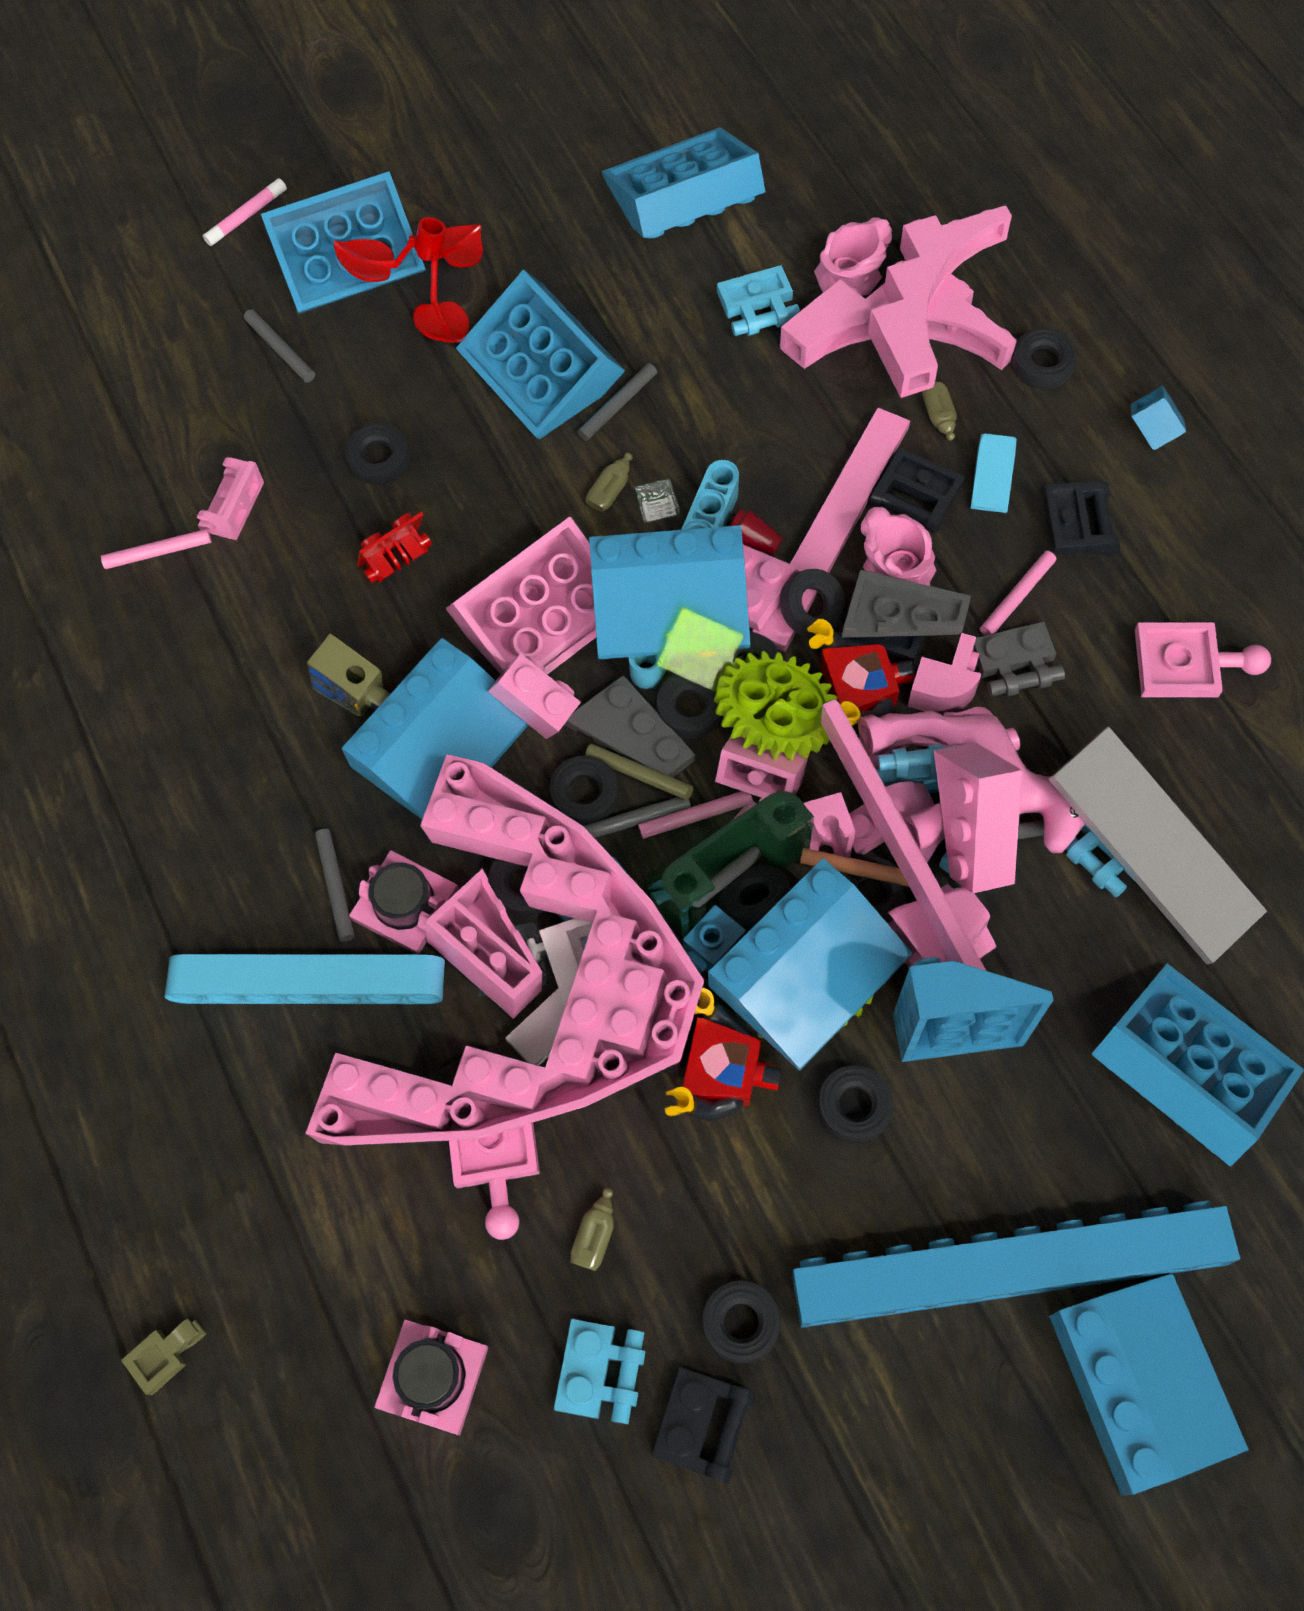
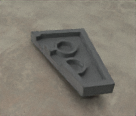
(903, 608)

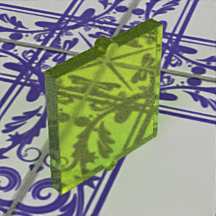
(699, 649)

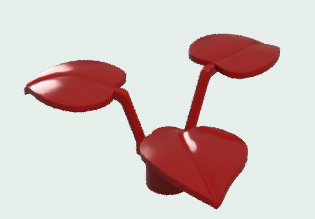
(458, 245)

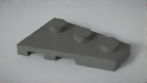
(632, 728)

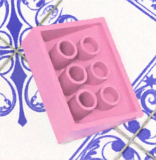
(534, 603)

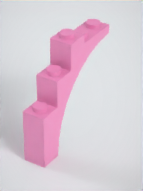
(931, 256)
(843, 316)

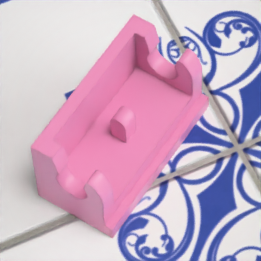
(233, 499)
(831, 824)

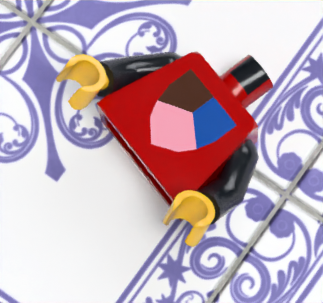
(859, 673)
(721, 1065)

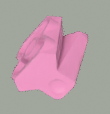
(919, 937)

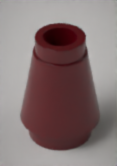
(757, 533)

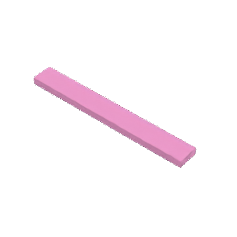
(842, 510)
(898, 837)

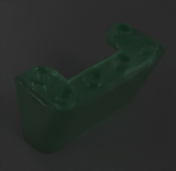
(774, 824)

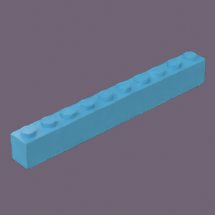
(1013, 1265)

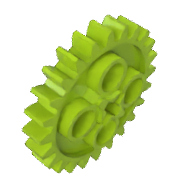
(773, 705)

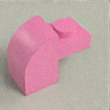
(947, 686)
(908, 798)

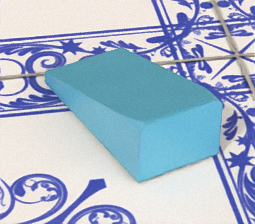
(993, 473)

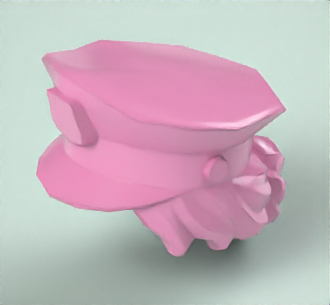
(854, 255)
(897, 547)

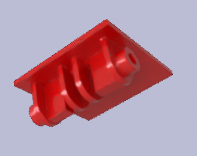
(376, 546)

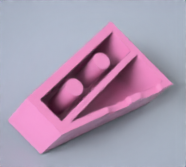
(979, 815)
(485, 946)

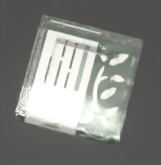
(657, 500)

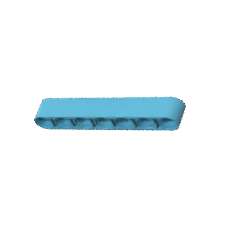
(710, 498)
(304, 979)

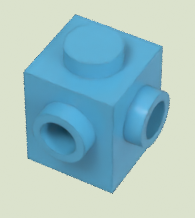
(712, 939)

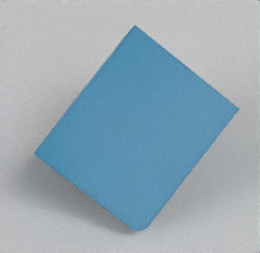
(1158, 418)

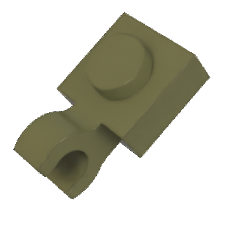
(158, 1356)

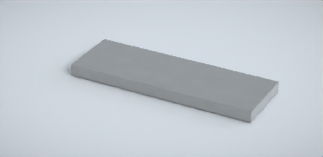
(1157, 845)

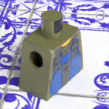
(346, 677)

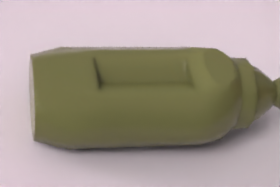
(940, 409)
(609, 484)
(594, 1233)

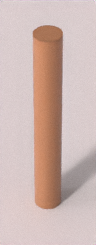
(855, 866)

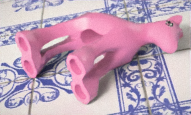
(973, 725)

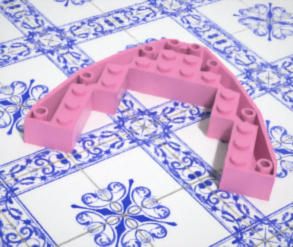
(622, 1013)

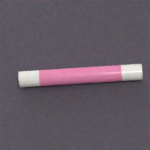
(244, 212)

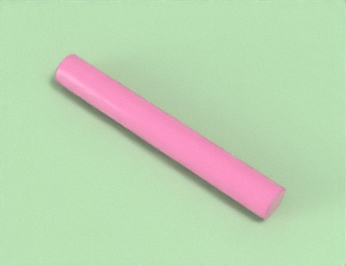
(156, 549)
(1018, 593)
(694, 814)

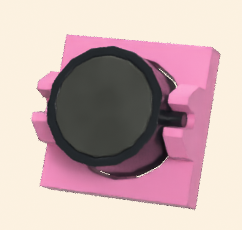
(402, 899)
(431, 1376)

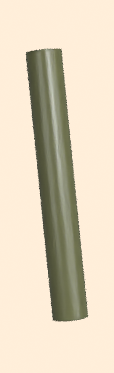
(641, 772)

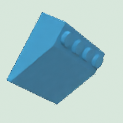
(685, 182)
(306, 233)
(538, 356)
(650, 576)
(432, 714)
(809, 964)
(963, 1010)
(1199, 1064)
(1147, 1384)

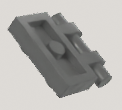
(1015, 650)

